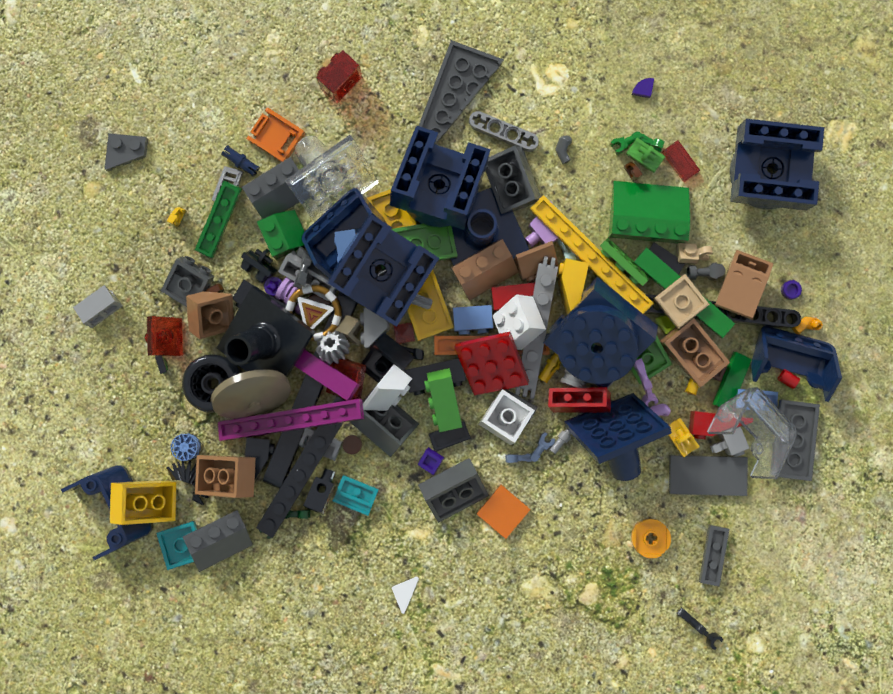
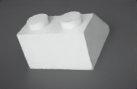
(388, 390)
(506, 417)

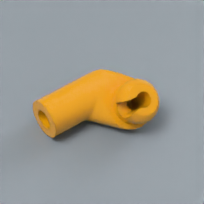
(808, 323)

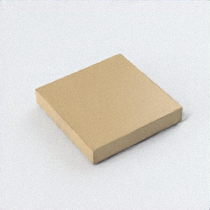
(681, 301)

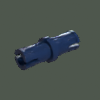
(240, 161)

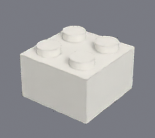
(521, 319)

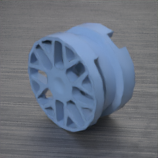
(186, 447)

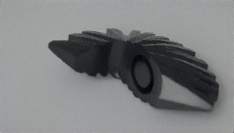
(187, 476)

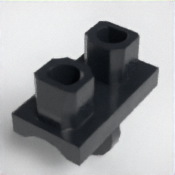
(260, 261)

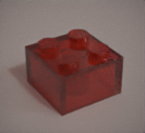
(339, 76)

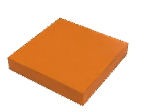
(503, 511)

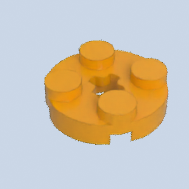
(658, 546)

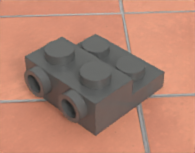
(186, 279)

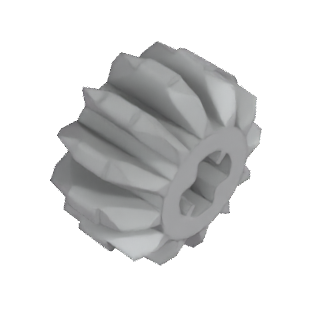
(332, 347)

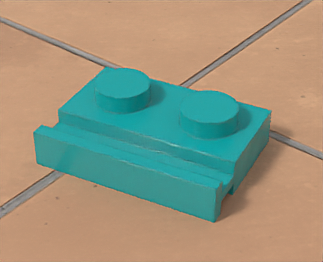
(355, 495)

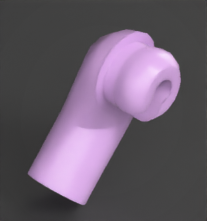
(661, 409)

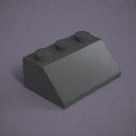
(512, 180)
(270, 192)
(386, 428)
(453, 490)
(217, 540)

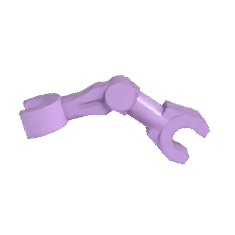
(646, 383)

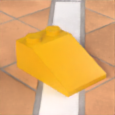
(571, 282)

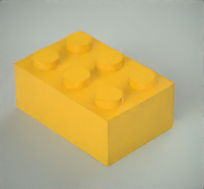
(142, 502)

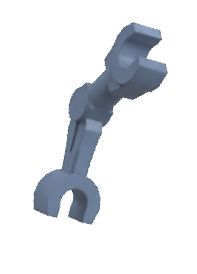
(534, 456)

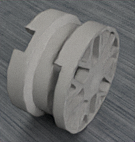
(572, 381)

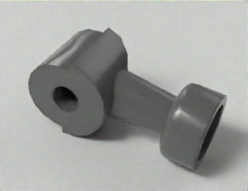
(712, 272)

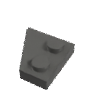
(124, 149)

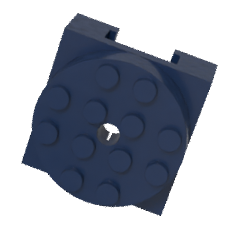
(789, 153)
(433, 167)
(404, 274)
(606, 320)

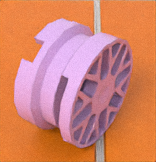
(285, 290)

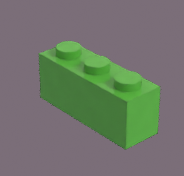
(443, 400)

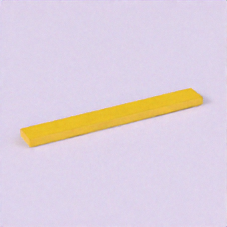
(589, 253)

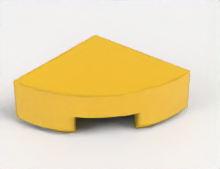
(176, 216)

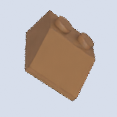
(528, 261)
(209, 313)

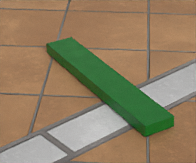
(665, 276)

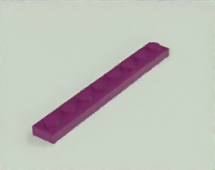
(291, 420)

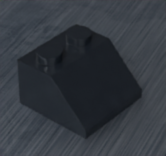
(384, 355)

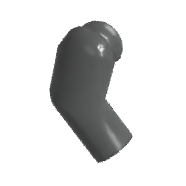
(561, 148)

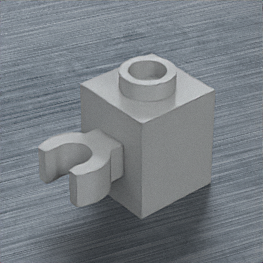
(733, 444)

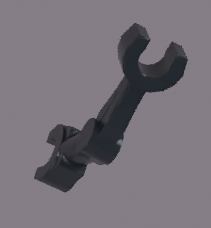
(711, 638)

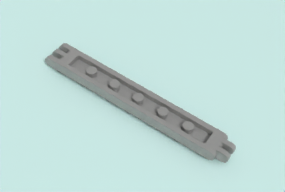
(543, 296)

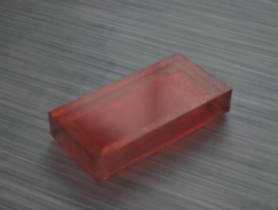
(680, 161)

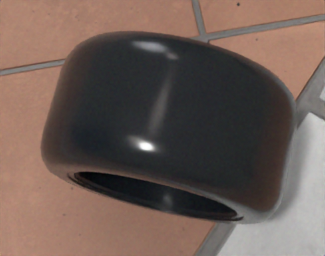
(198, 379)

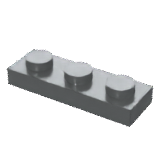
(714, 555)

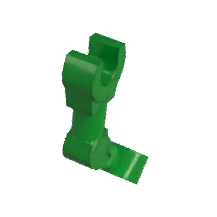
(624, 142)

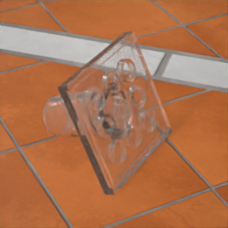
(328, 173)

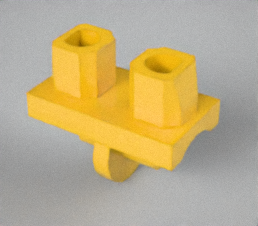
(682, 438)

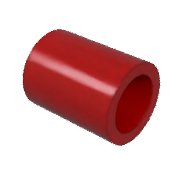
(788, 379)

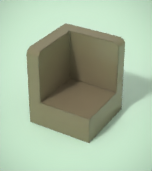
(350, 327)

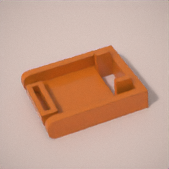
(274, 133)

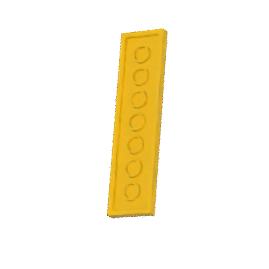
(424, 321)

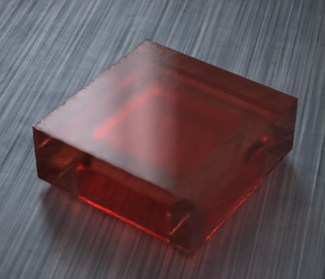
(404, 333)

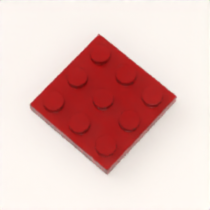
(492, 363)

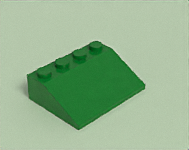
(650, 212)

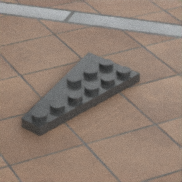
(457, 84)

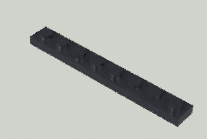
(298, 477)

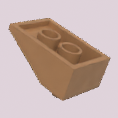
(694, 352)

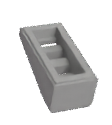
(223, 177)

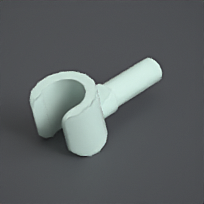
(571, 255)

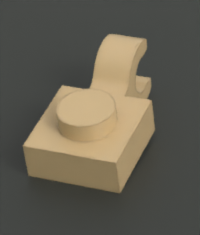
(690, 254)

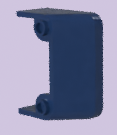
(344, 215)
(798, 355)
(102, 482)

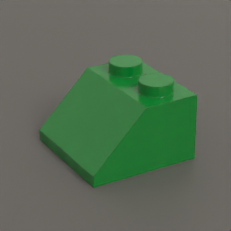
(282, 233)

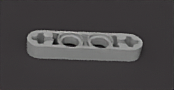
(504, 129)

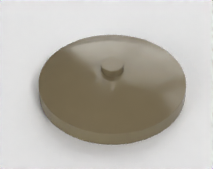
(250, 394)

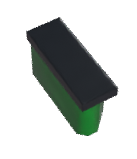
(162, 365)

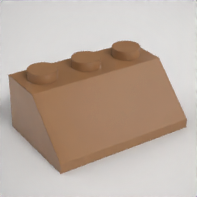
(485, 269)

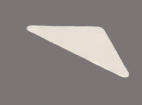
(403, 592)

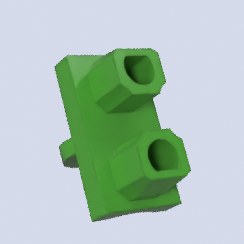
(645, 155)

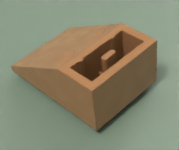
(744, 284)

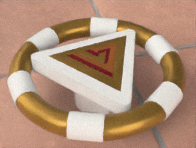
(314, 312)

